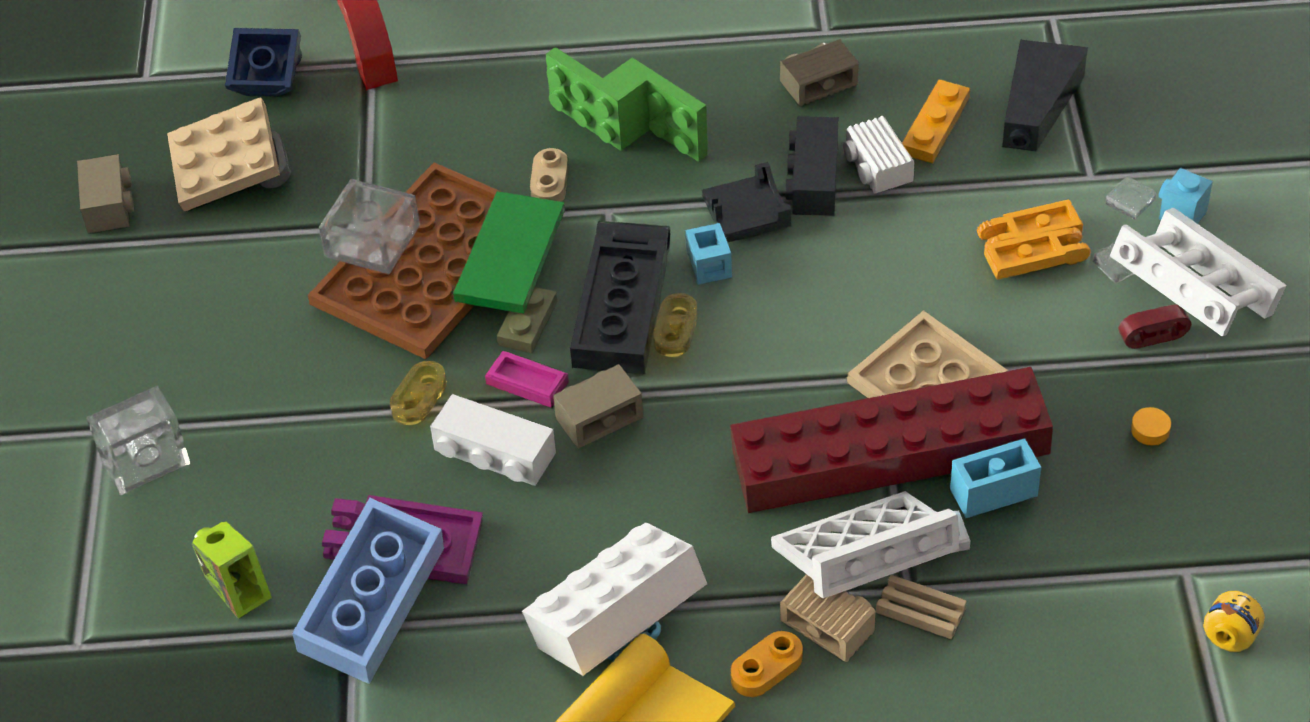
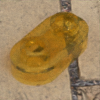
(675, 332)
(413, 397)

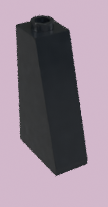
(1040, 90)

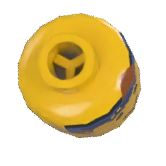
(1234, 621)

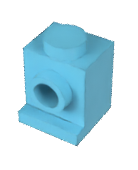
(709, 253)

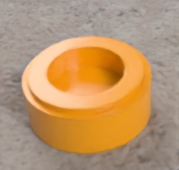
(1151, 426)

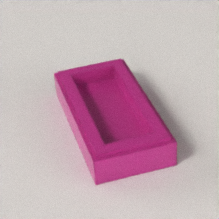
(526, 378)

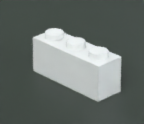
(493, 440)

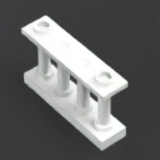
(1207, 255)

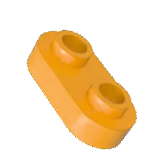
(770, 663)

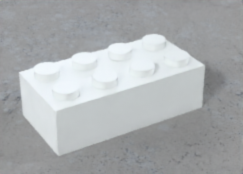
(614, 597)

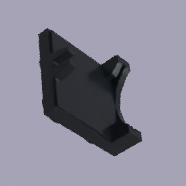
(748, 205)

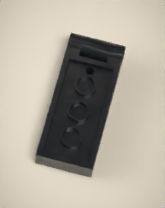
(620, 297)

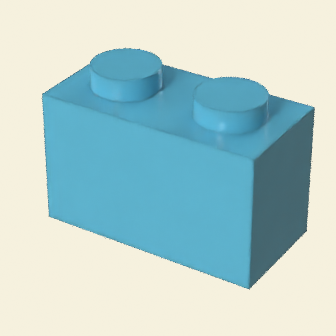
(995, 478)

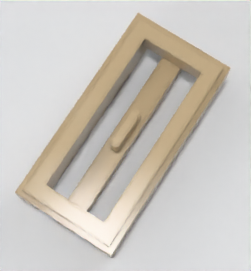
(924, 602)

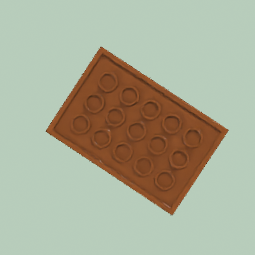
(416, 300)

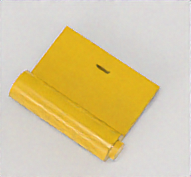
(647, 689)

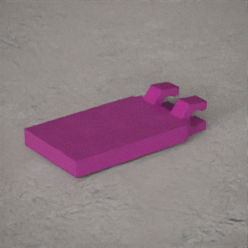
(458, 526)

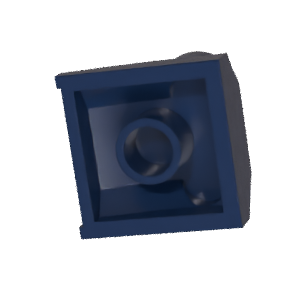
(263, 61)

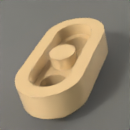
(549, 175)

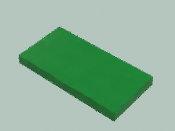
(509, 252)

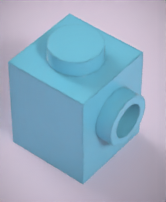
(1187, 194)

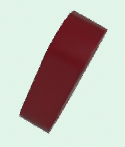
(1154, 326)

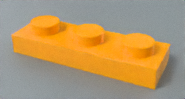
(936, 120)

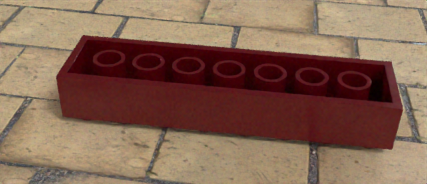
(886, 438)

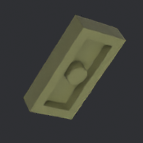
(524, 330)

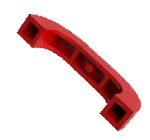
(370, 42)

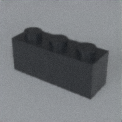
(813, 166)

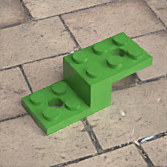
(627, 104)

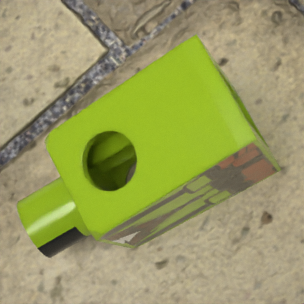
(227, 551)

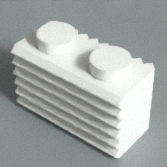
(878, 154)

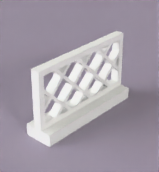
(872, 556)

